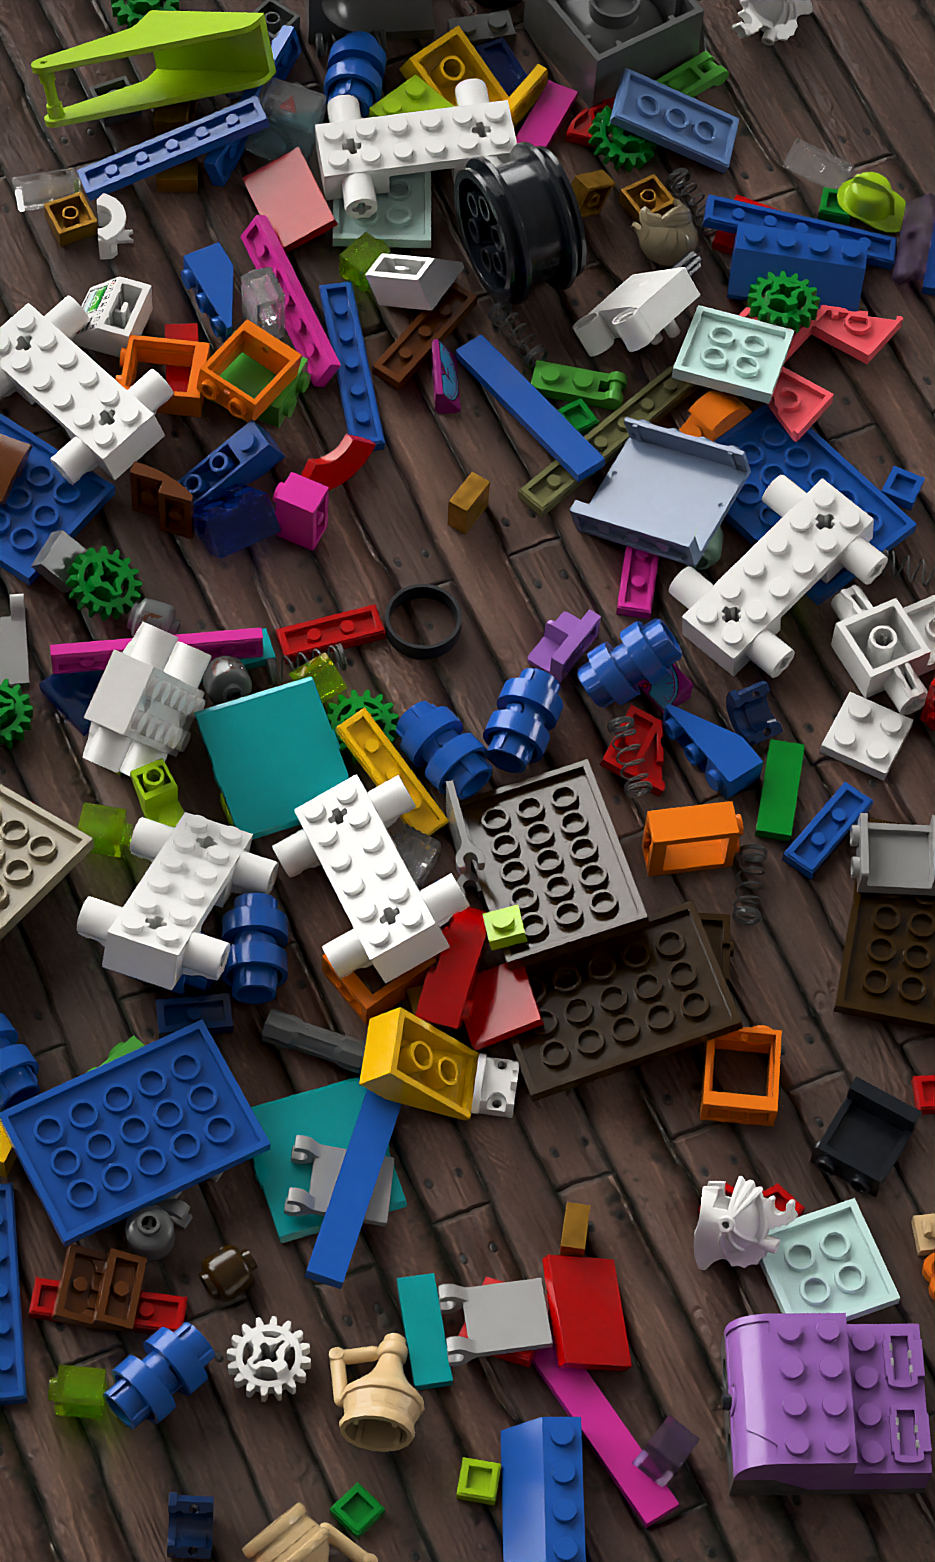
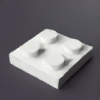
(866, 736)

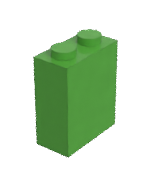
(253, 378)

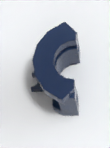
(752, 713)
(190, 1526)

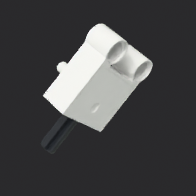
(641, 308)

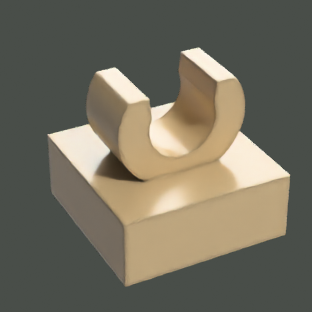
(924, 1233)

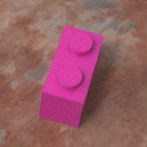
(301, 510)

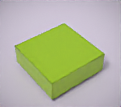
(478, 1481)

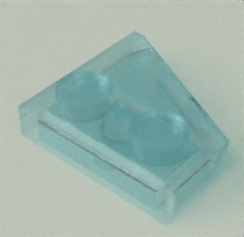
(285, 135)

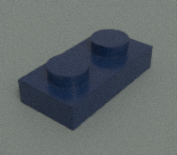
(183, 1011)

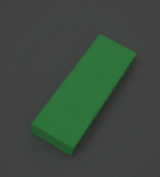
(779, 790)

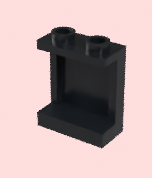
(865, 1137)

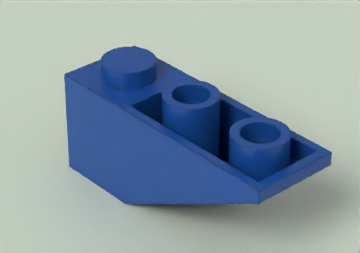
(212, 281)
(238, 460)
(719, 753)

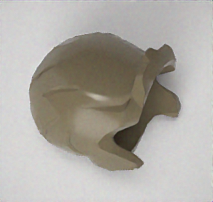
(667, 236)

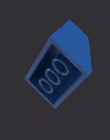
(828, 262)
(543, 1491)

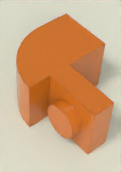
(714, 415)

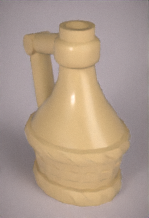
(380, 1405)
(301, 1539)

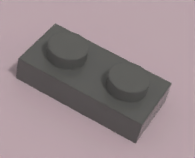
(485, 27)

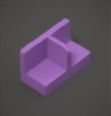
(564, 643)

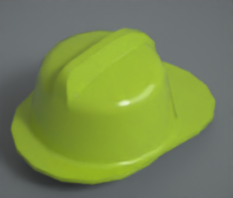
(872, 201)

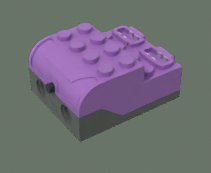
(824, 1406)

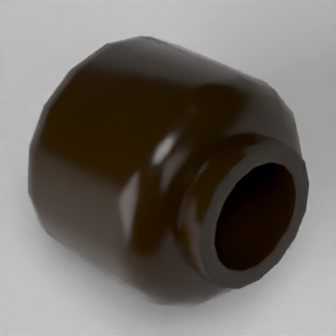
(228, 1273)

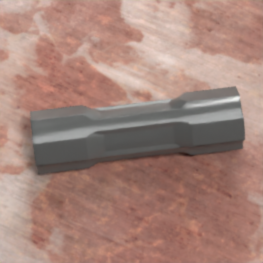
(293, 1033)

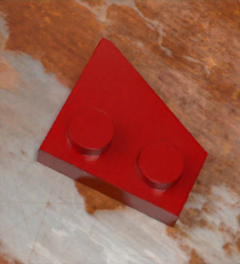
(649, 737)

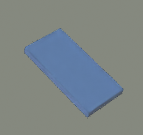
(674, 120)

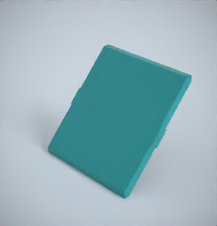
(271, 754)
(328, 1118)

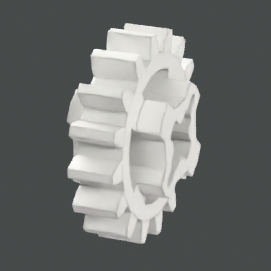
(270, 1342)

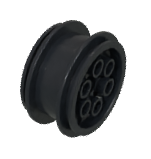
(520, 223)

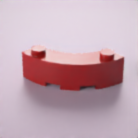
(450, 982)

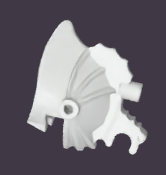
(772, 17)
(737, 1225)

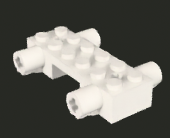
(362, 153)
(102, 418)
(744, 608)
(886, 646)
(145, 701)
(390, 916)
(161, 923)

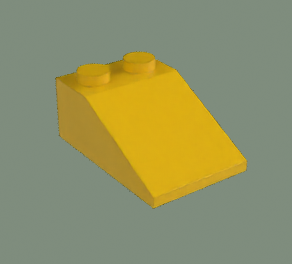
(449, 63)
(418, 1065)

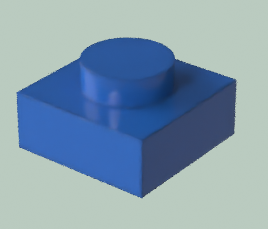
(903, 487)

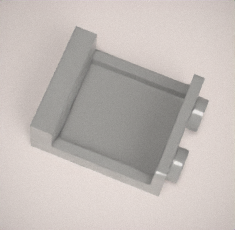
(893, 857)

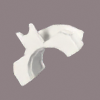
(113, 220)
(495, 1086)

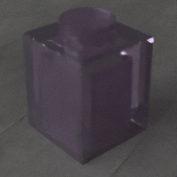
(666, 1451)

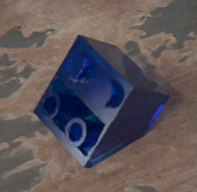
(234, 519)

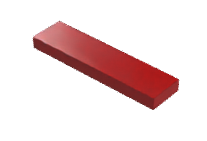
(152, 1312)

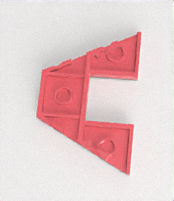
(800, 402)

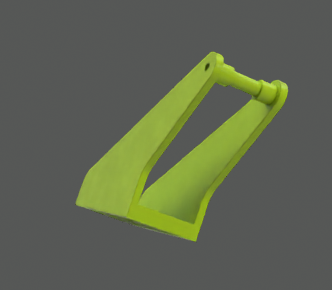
(194, 59)

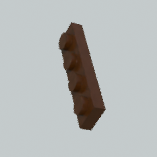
(415, 343)

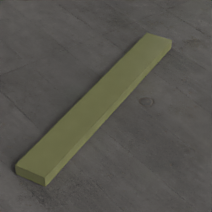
(608, 439)

